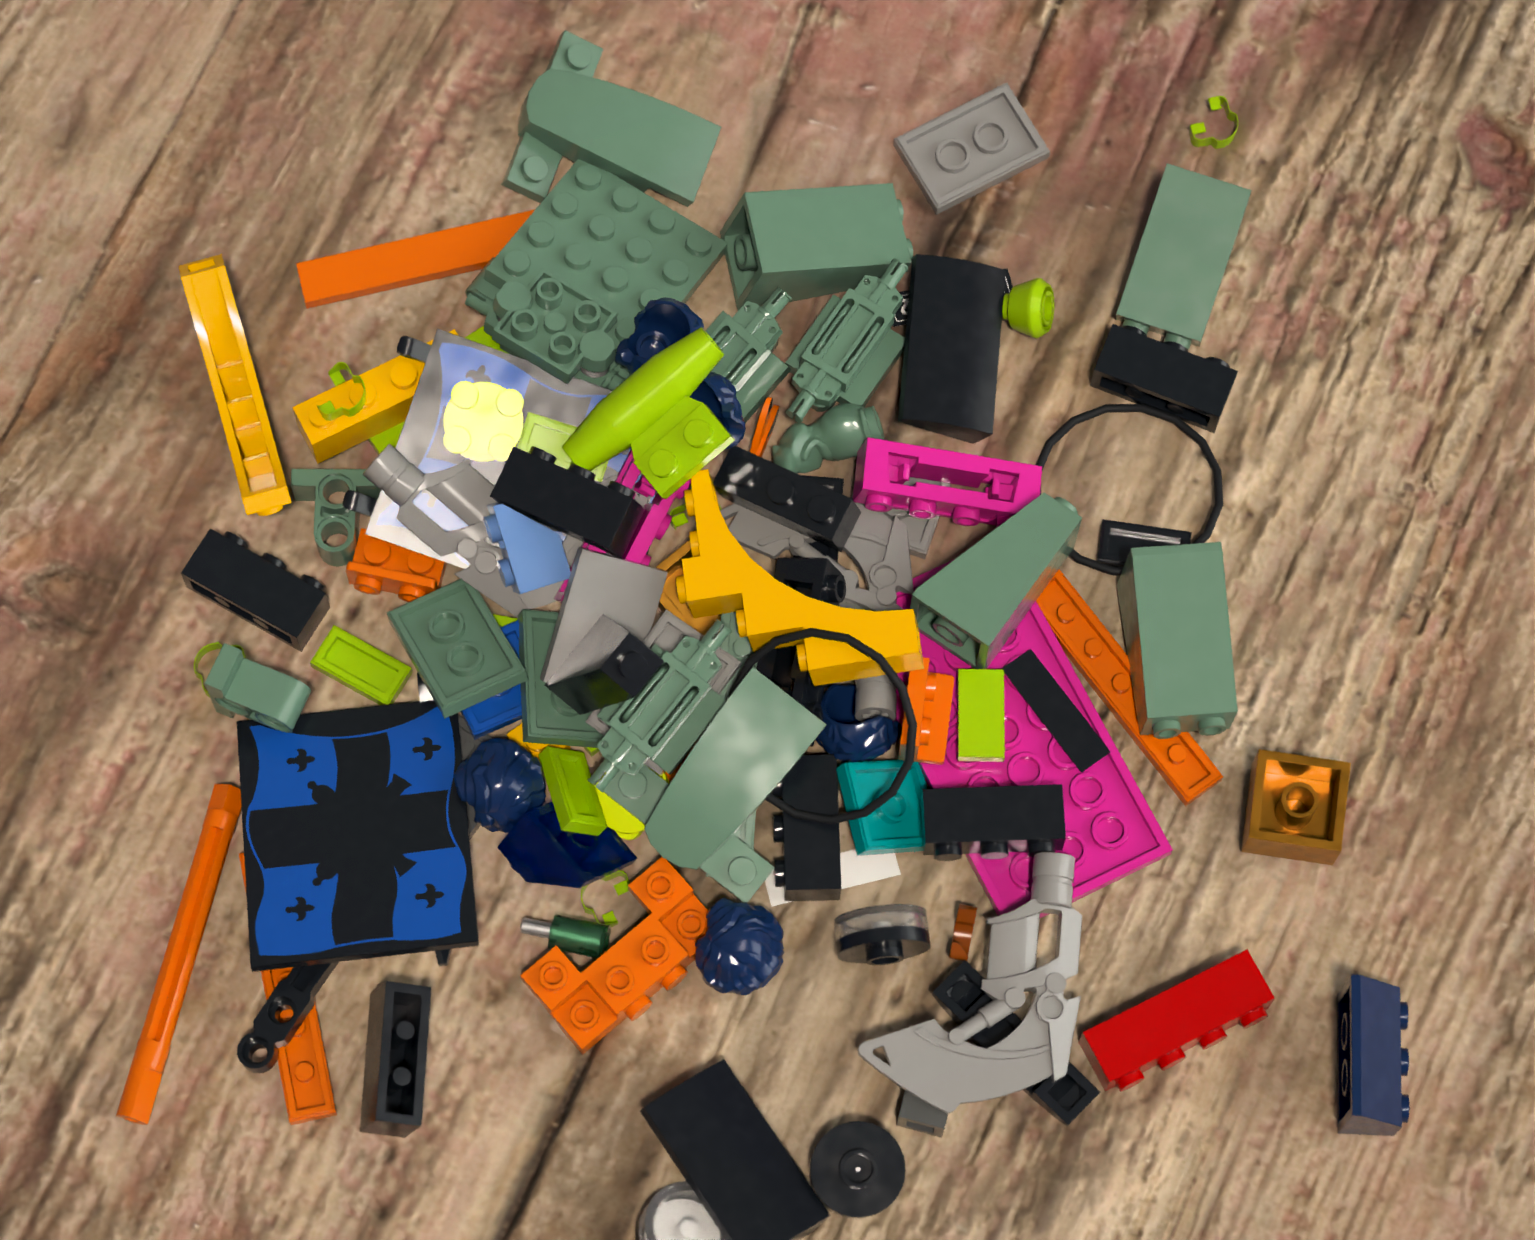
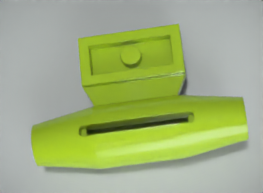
(657, 418)

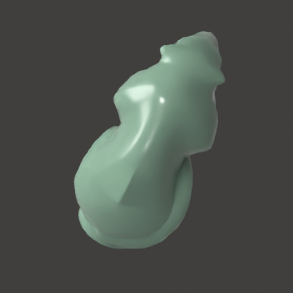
(830, 437)

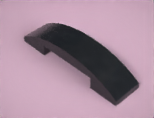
(962, 997)

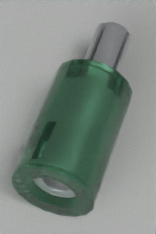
(571, 934)

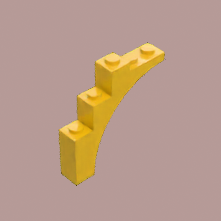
(235, 386)
(727, 580)

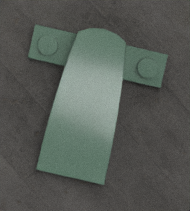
(607, 127)
(722, 784)

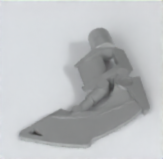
(467, 496)
(883, 558)
(952, 1072)

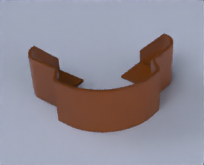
(962, 932)

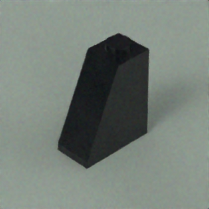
(604, 668)

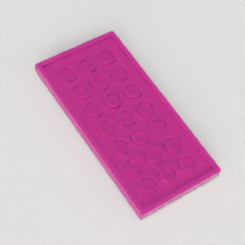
(1104, 810)

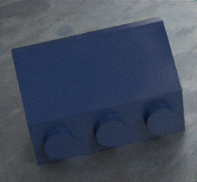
(1371, 1058)

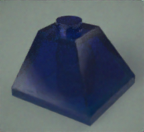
(562, 858)

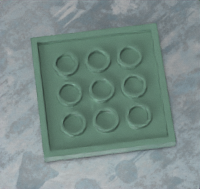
(609, 245)

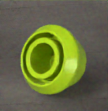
(1030, 307)

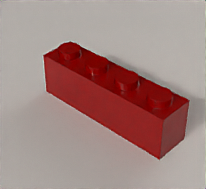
(1176, 1021)

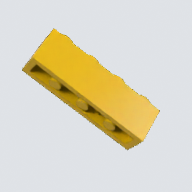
(388, 400)

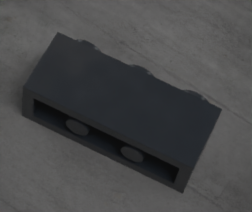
(1164, 376)
(787, 498)
(568, 500)
(256, 588)
(992, 821)
(810, 848)
(395, 1059)

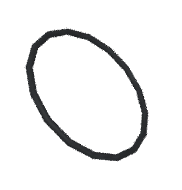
(1109, 408)
(904, 696)

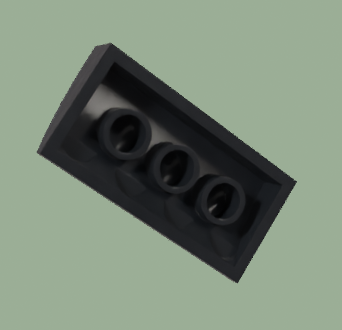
(952, 347)
(734, 1159)

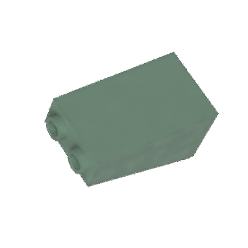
(812, 240)
(1183, 255)
(993, 584)
(1178, 639)

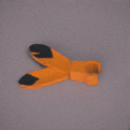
(764, 427)

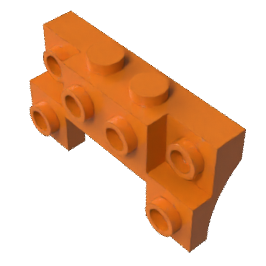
(630, 971)

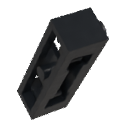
(817, 580)

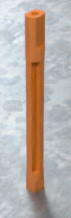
(180, 955)

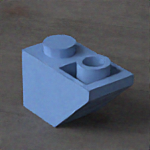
(529, 550)

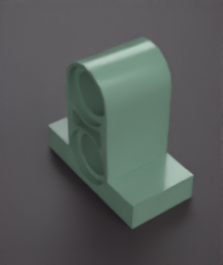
(332, 518)
(255, 691)

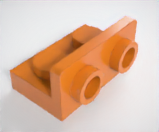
(393, 569)
(931, 704)

